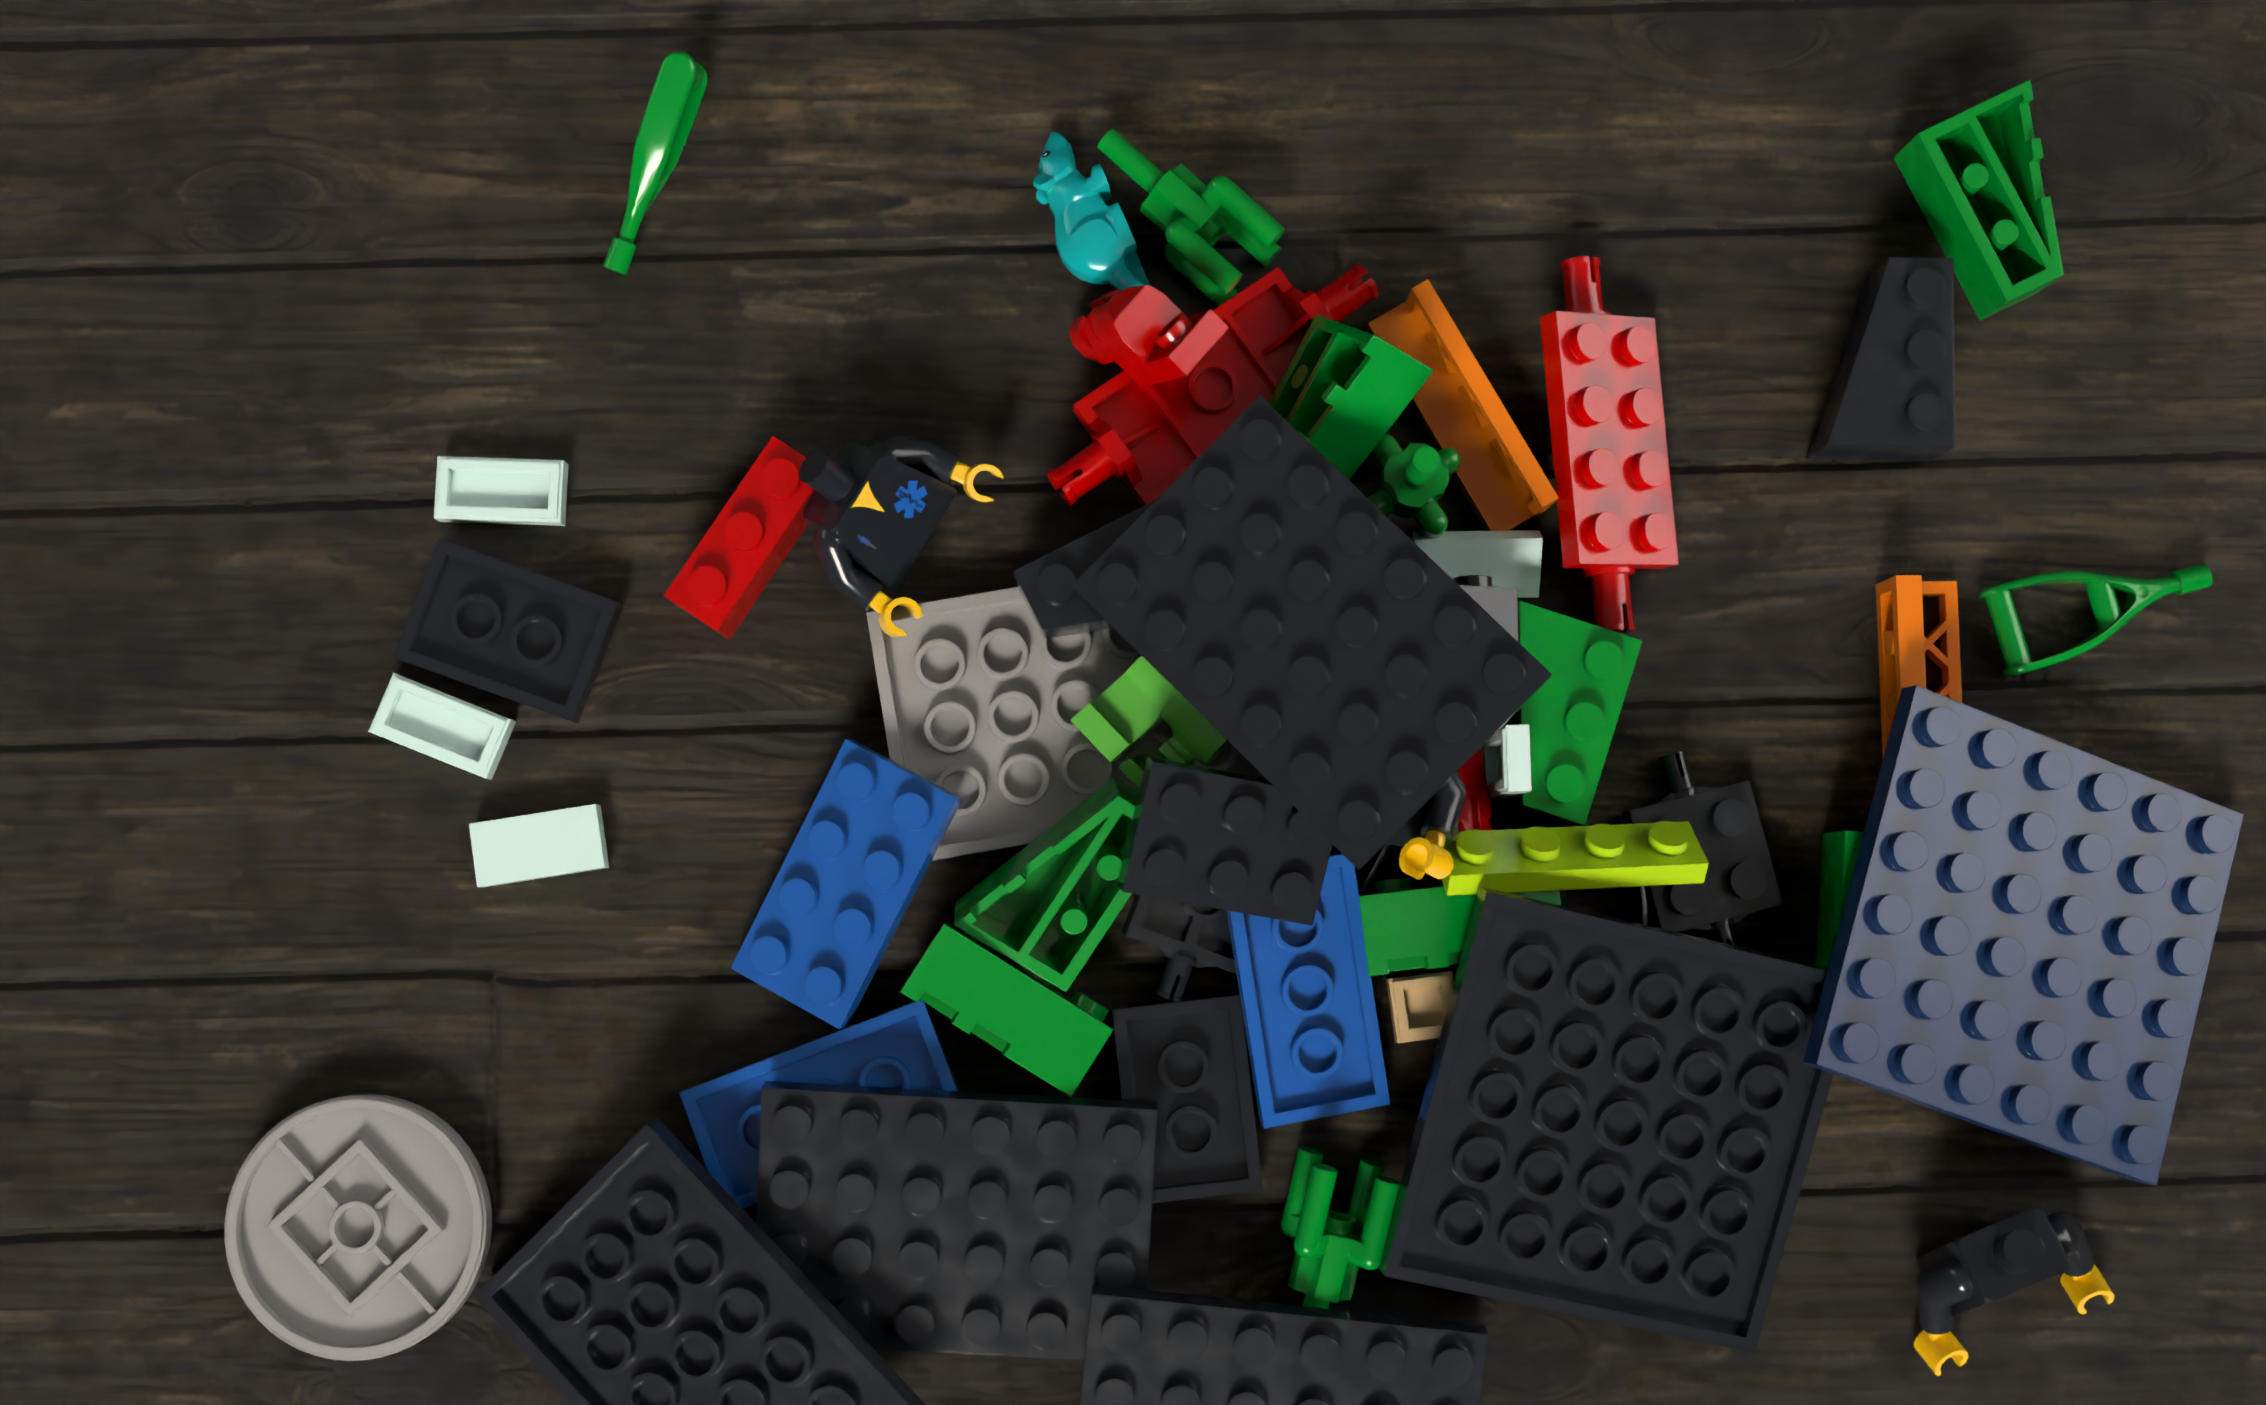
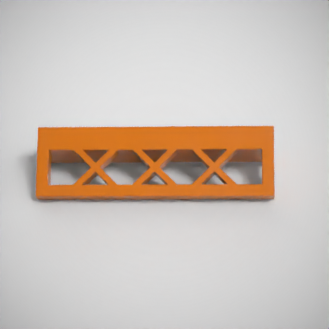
(1466, 414)
(1904, 645)

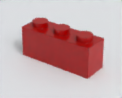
(745, 542)

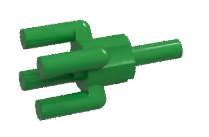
(1197, 218)
(1412, 482)
(1330, 1242)

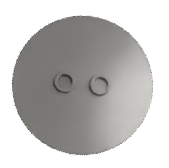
(358, 1227)

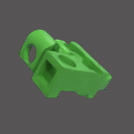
(1134, 709)

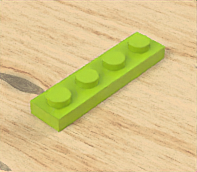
(1575, 858)

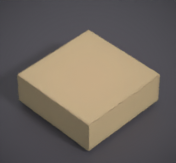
(1419, 1005)

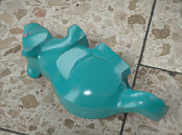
(1088, 233)

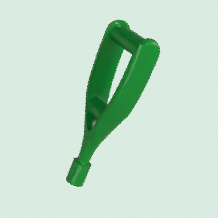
(658, 146)
(2102, 600)

